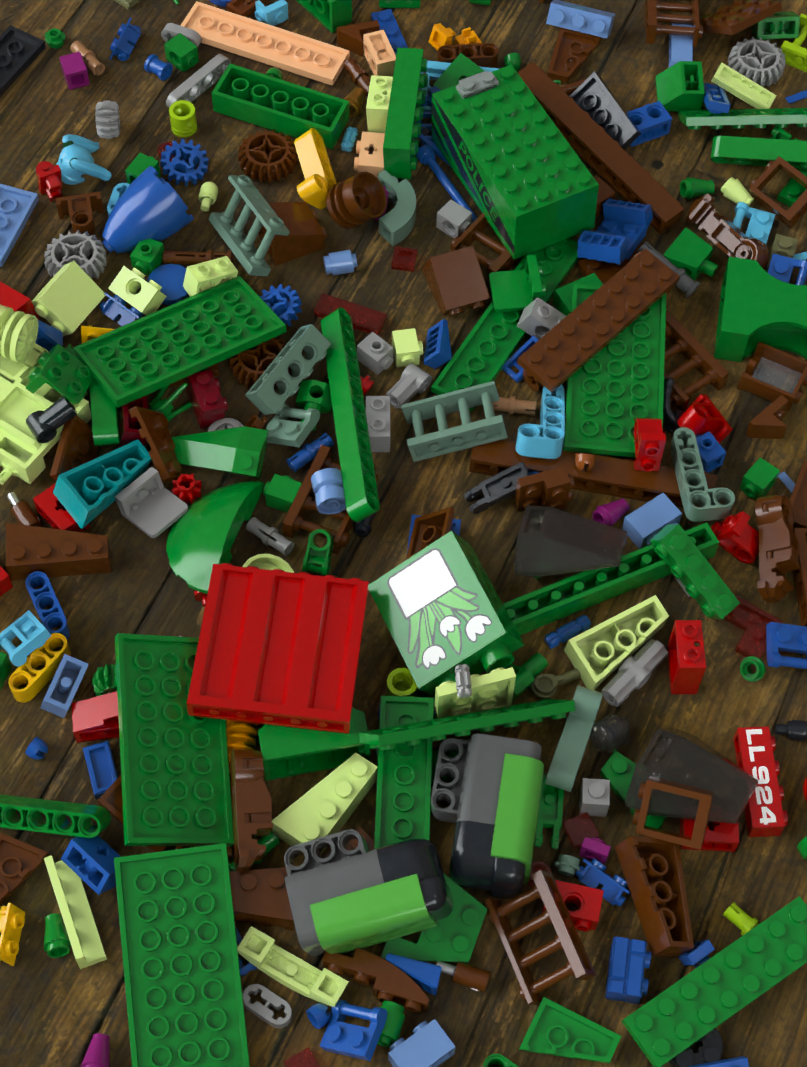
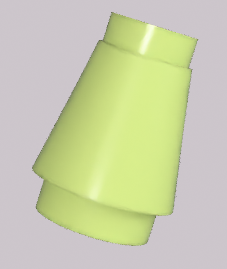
(736, 192)

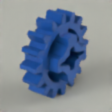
(184, 162)
(278, 302)

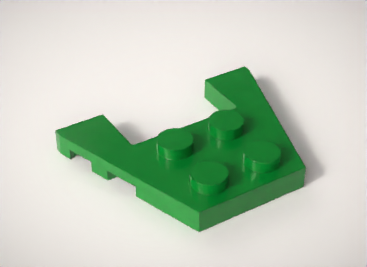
(452, 938)

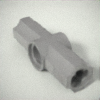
(634, 672)

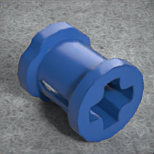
(158, 67)

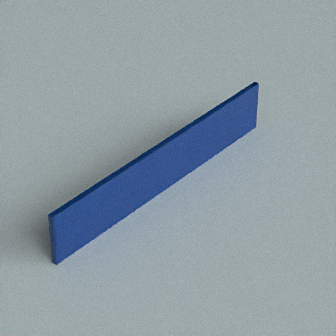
(796, 97)

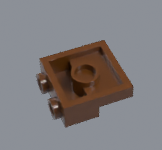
(544, 489)

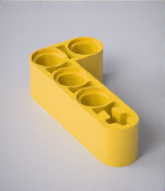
(315, 167)

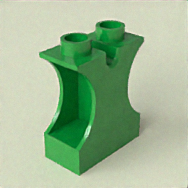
(757, 310)
(305, 751)

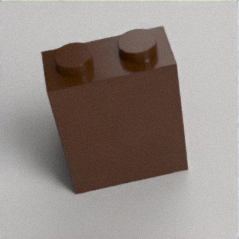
(305, 233)
(456, 281)

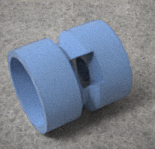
(328, 490)

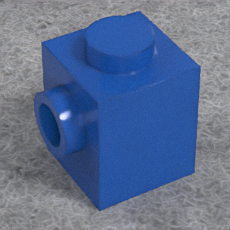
(710, 451)

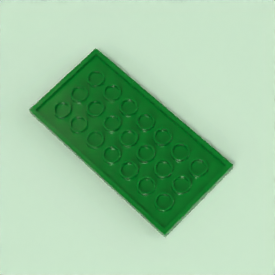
(179, 340)
(617, 384)
(169, 760)
(181, 959)

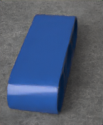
(46, 597)

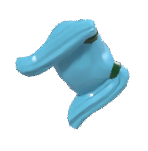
(77, 160)

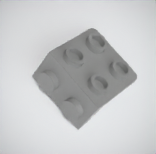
(150, 504)

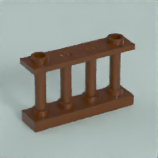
(653, 17)
(474, 231)
(697, 357)
(305, 501)
(566, 938)

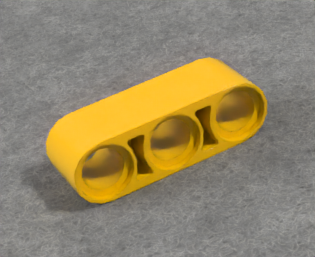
(38, 678)

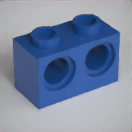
(651, 121)

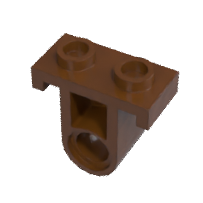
(81, 210)

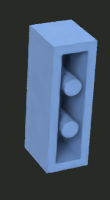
(580, 18)

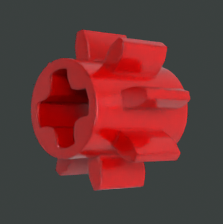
(187, 488)

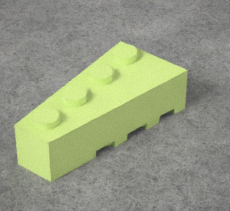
(610, 643)
(327, 804)

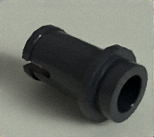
(363, 527)

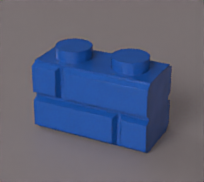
(626, 970)

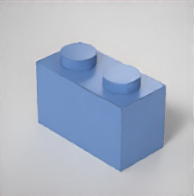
(650, 519)
(64, 686)
(425, 1048)

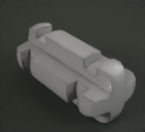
(463, 681)

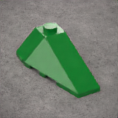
(225, 450)

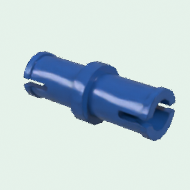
(308, 452)

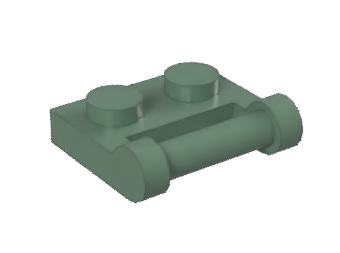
(292, 432)

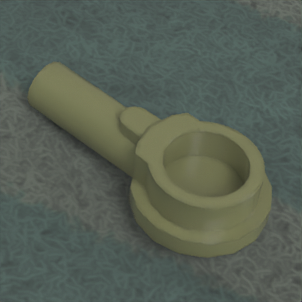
(546, 684)

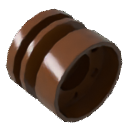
(356, 200)

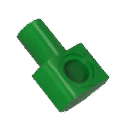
(306, 401)
(527, 672)

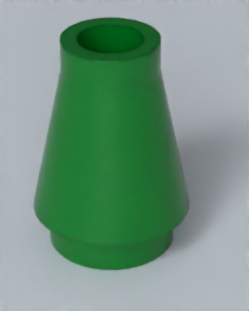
(693, 187)
(56, 937)

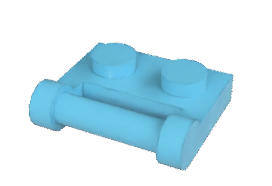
(759, 224)
(31, 634)

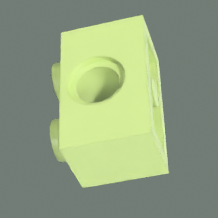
(127, 284)

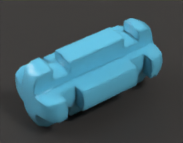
(349, 139)

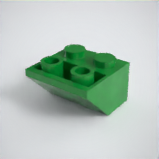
(681, 86)

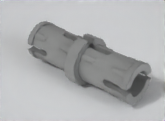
(282, 544)

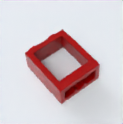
(684, 659)

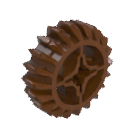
(254, 156)
(246, 364)

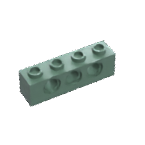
(263, 393)

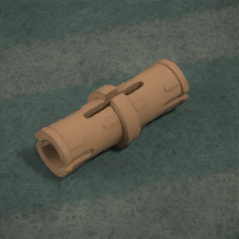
(88, 57)
(515, 406)

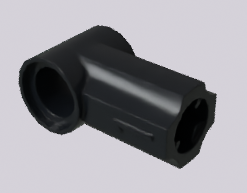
(45, 423)

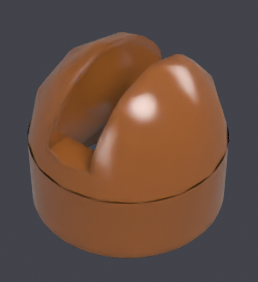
(584, 459)

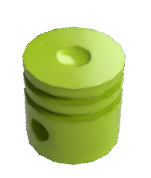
(184, 119)
(401, 683)

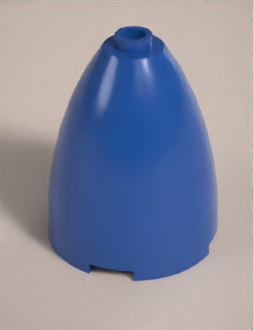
(144, 212)

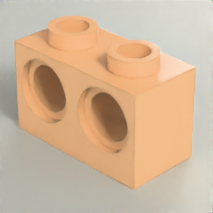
(379, 53)

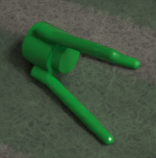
(164, 406)

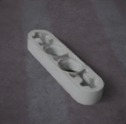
(200, 80)

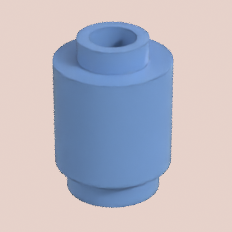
(340, 262)

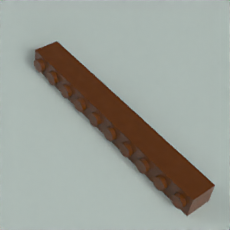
(601, 151)
(606, 477)

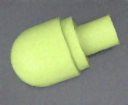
(208, 195)

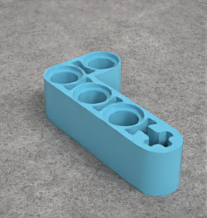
(548, 437)

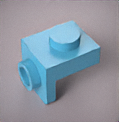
(273, 13)

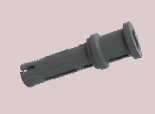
(686, 283)

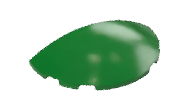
(209, 530)

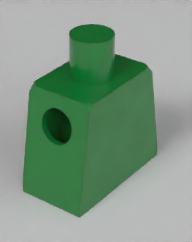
(692, 254)

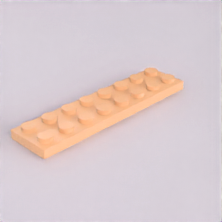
(267, 43)

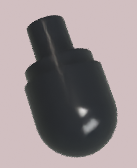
(794, 730)

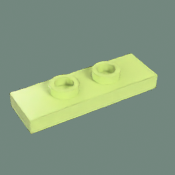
(743, 87)

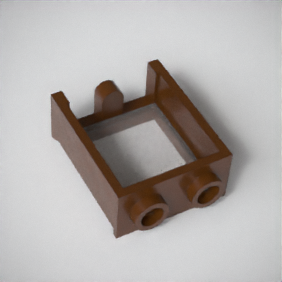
(774, 374)

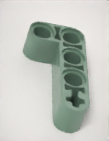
(694, 474)
(574, 739)

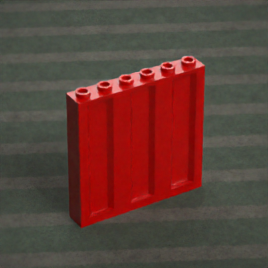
(279, 648)

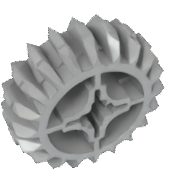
(758, 61)
(76, 248)

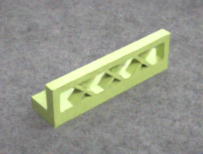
(76, 913)

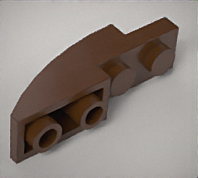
(388, 980)

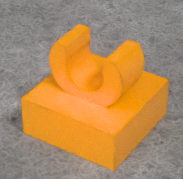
(441, 36)
(467, 37)

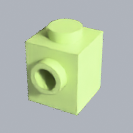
(406, 347)

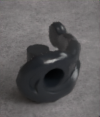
(669, 418)

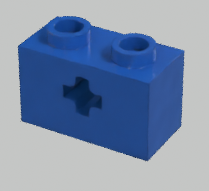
(92, 861)

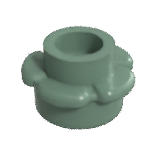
(567, 865)

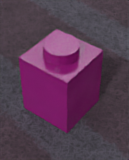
(74, 70)

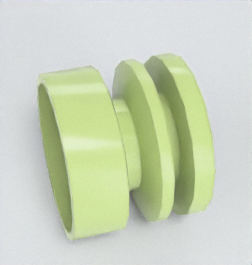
(17, 334)

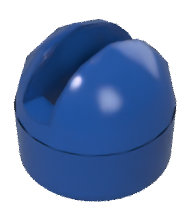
(36, 748)
(318, 1016)

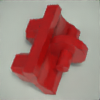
(49, 180)

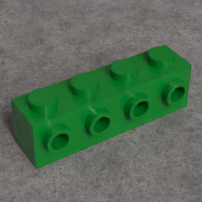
(694, 571)

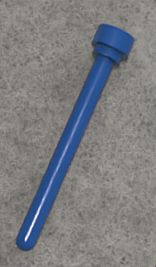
(427, 156)

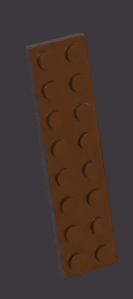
(598, 320)

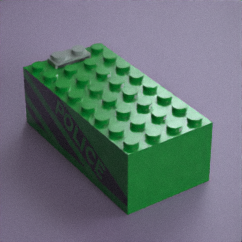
(513, 161)

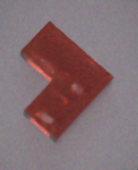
(753, 622)

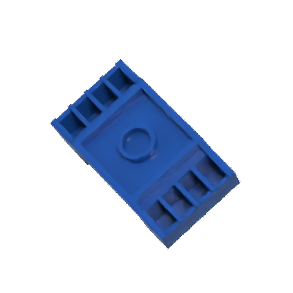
(618, 234)

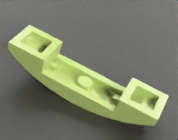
(290, 970)

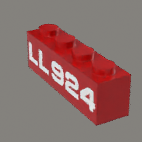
(755, 756)

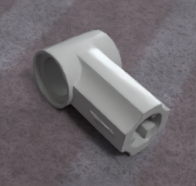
(412, 381)

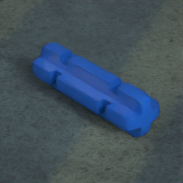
(567, 631)

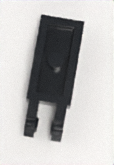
(496, 488)

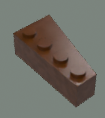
(54, 552)
(658, 893)
(262, 897)

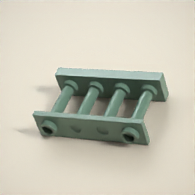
(233, 232)
(459, 437)

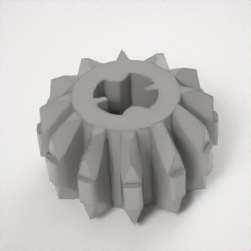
(107, 119)

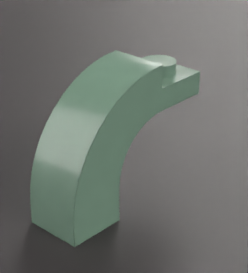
(401, 219)

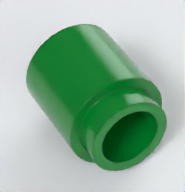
(393, 1023)

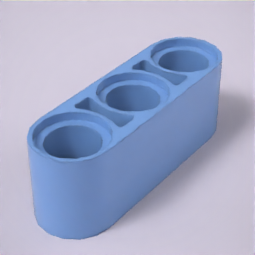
(680, 46)

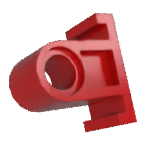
(705, 417)
(649, 444)
(738, 537)

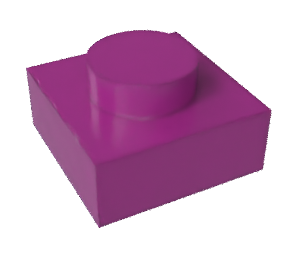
(595, 849)

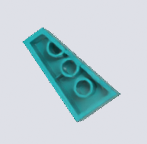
(93, 485)

